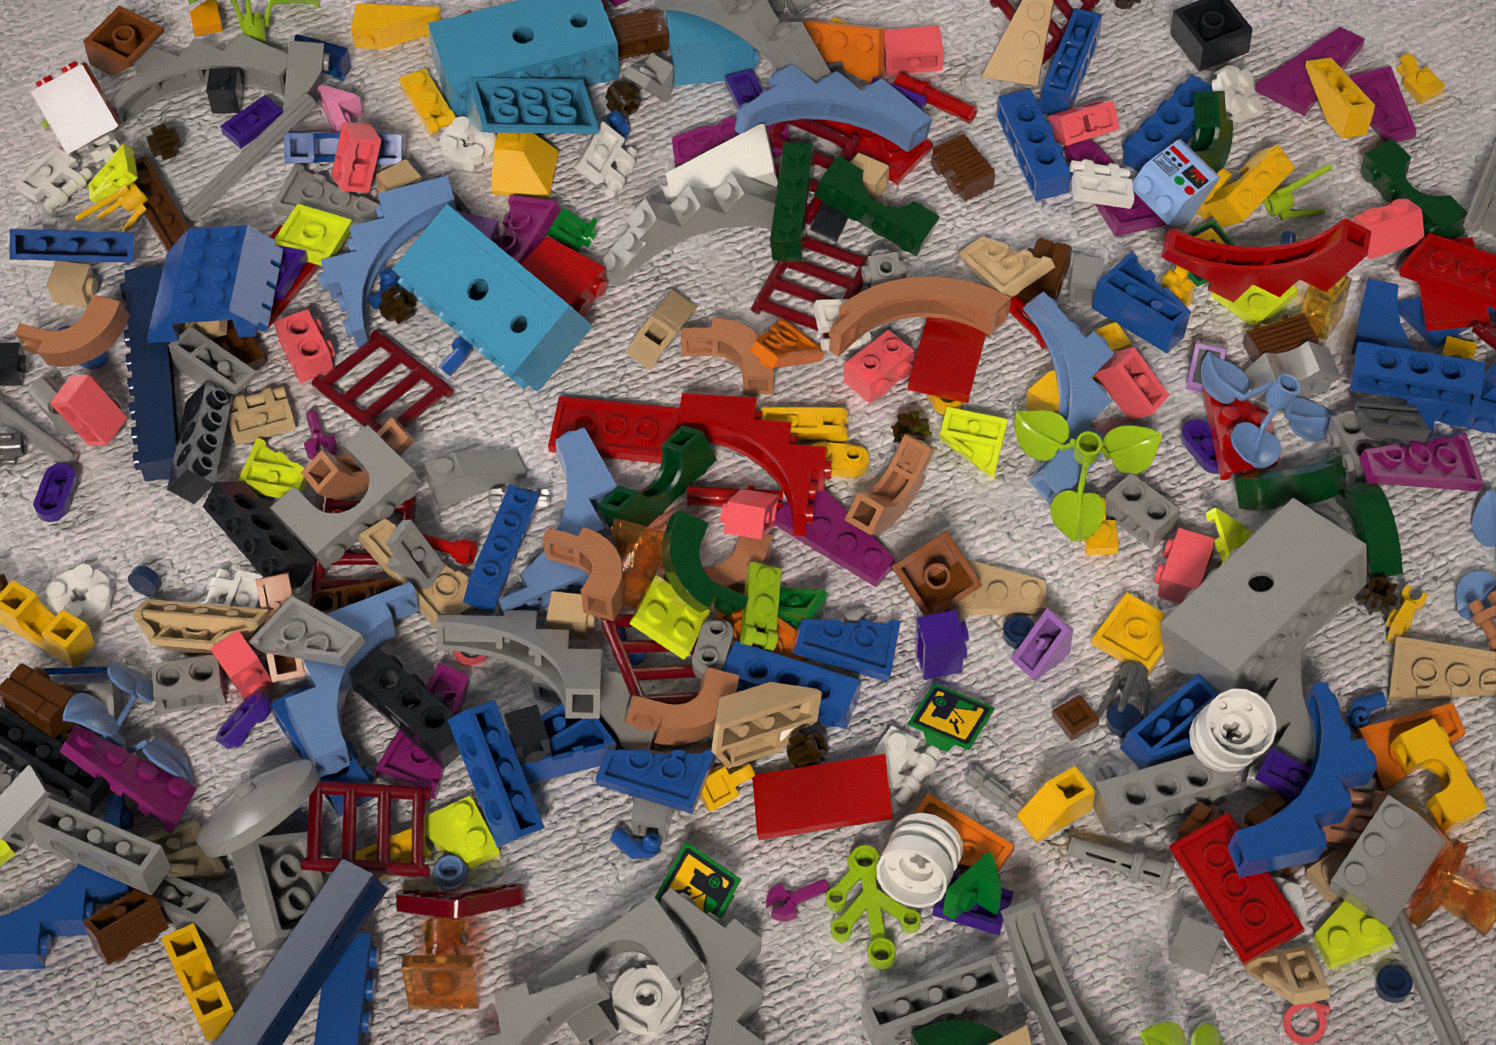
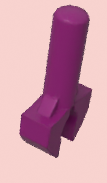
(318, 437)
(793, 898)

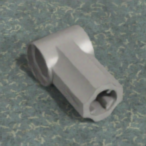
(42, 393)

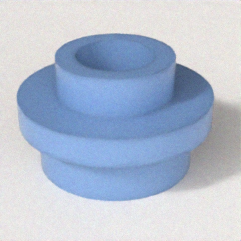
(447, 864)

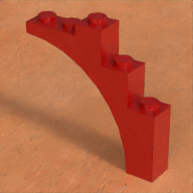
(1276, 268)
(738, 426)

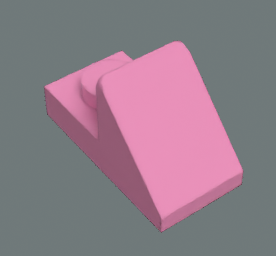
(339, 106)

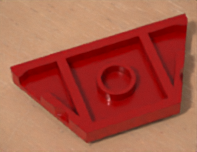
(1222, 421)

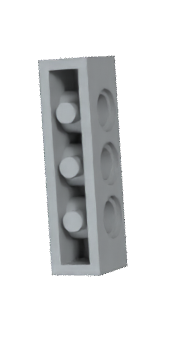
(1146, 787)
(99, 846)
(941, 998)

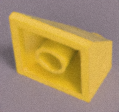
(523, 166)

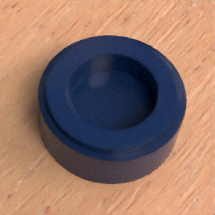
(144, 581)
(1016, 630)
(1122, 722)
(1393, 984)

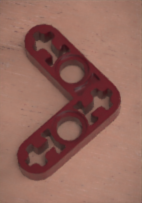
(460, 905)

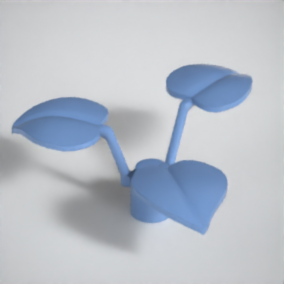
(1253, 444)
(1479, 583)
(94, 715)

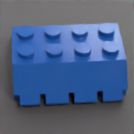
(217, 278)

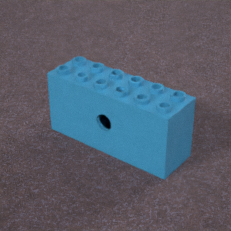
(524, 42)
(705, 50)
(491, 300)

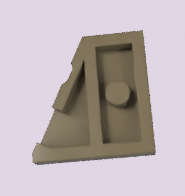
(185, 855)

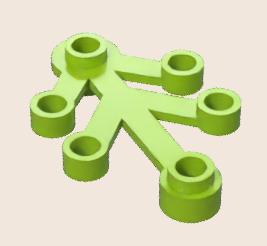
(872, 902)

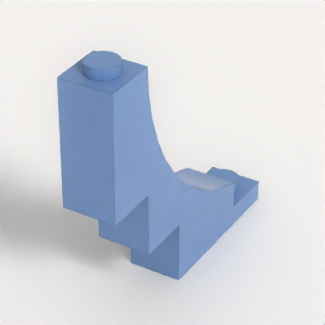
(587, 487)
(318, 711)

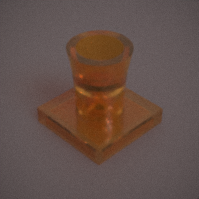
(641, 557)
(1455, 893)
(444, 973)

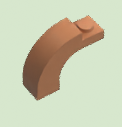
(84, 340)
(732, 342)
(340, 477)
(886, 502)
(596, 556)
(733, 570)
(272, 594)
(685, 721)

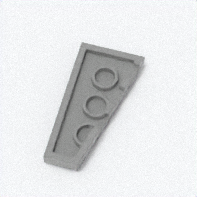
(319, 194)

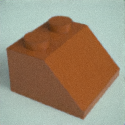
(120, 40)
(936, 575)

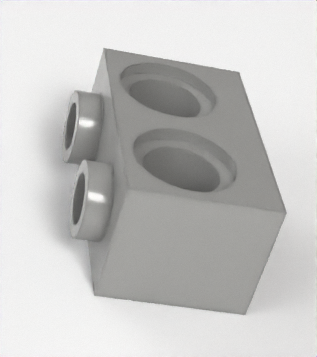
(1350, 441)
(1138, 515)
(190, 690)

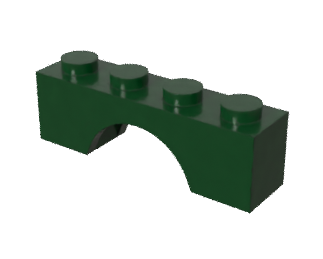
(1387, 171)
(790, 207)
(905, 226)
(684, 459)

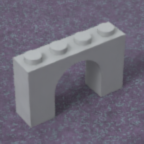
(330, 534)
(641, 930)

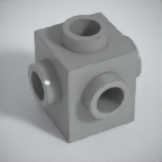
(883, 261)

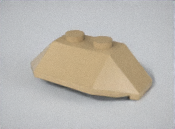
(194, 626)
(761, 721)

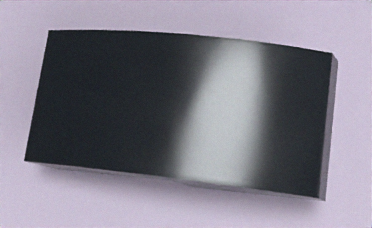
(829, 222)

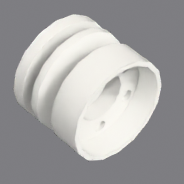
(1245, 718)
(919, 860)

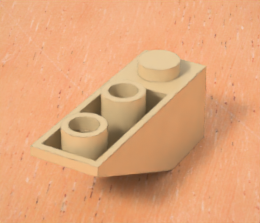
(661, 329)

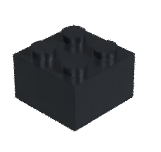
(1211, 32)

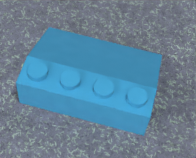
(530, 106)

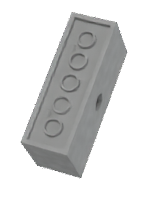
(1265, 600)

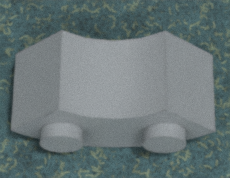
(1308, 363)

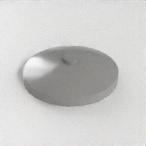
(257, 807)

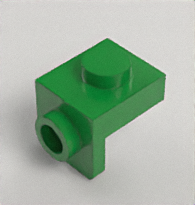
(572, 230)

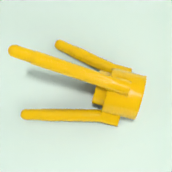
(129, 197)

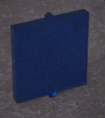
(76, 670)

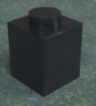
(225, 91)
(13, 364)
(528, 734)

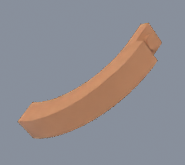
(918, 297)

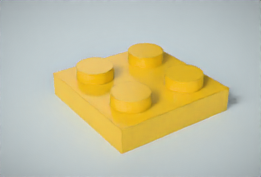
(1132, 633)

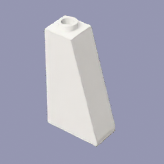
(744, 155)

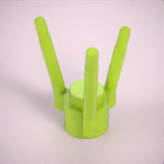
(1281, 200)

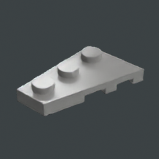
(307, 634)

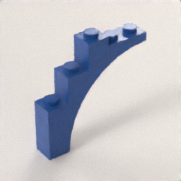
(1381, 325)
(1297, 831)
(61, 911)

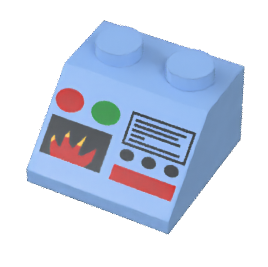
(1175, 183)

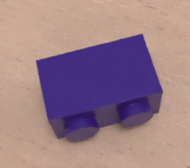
(940, 644)

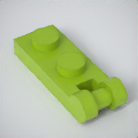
(761, 610)

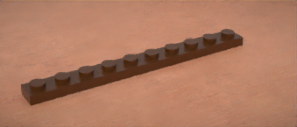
(169, 228)

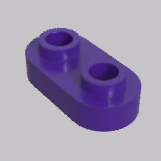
(1201, 450)
(55, 495)
(237, 726)

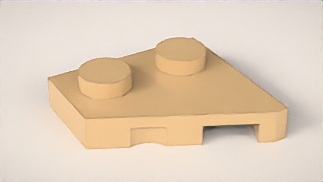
(1291, 974)

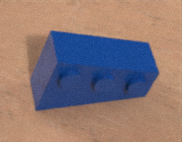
(1141, 305)
(1165, 731)
(574, 746)

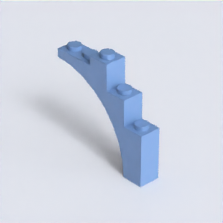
(835, 98)
(400, 217)
(1080, 397)

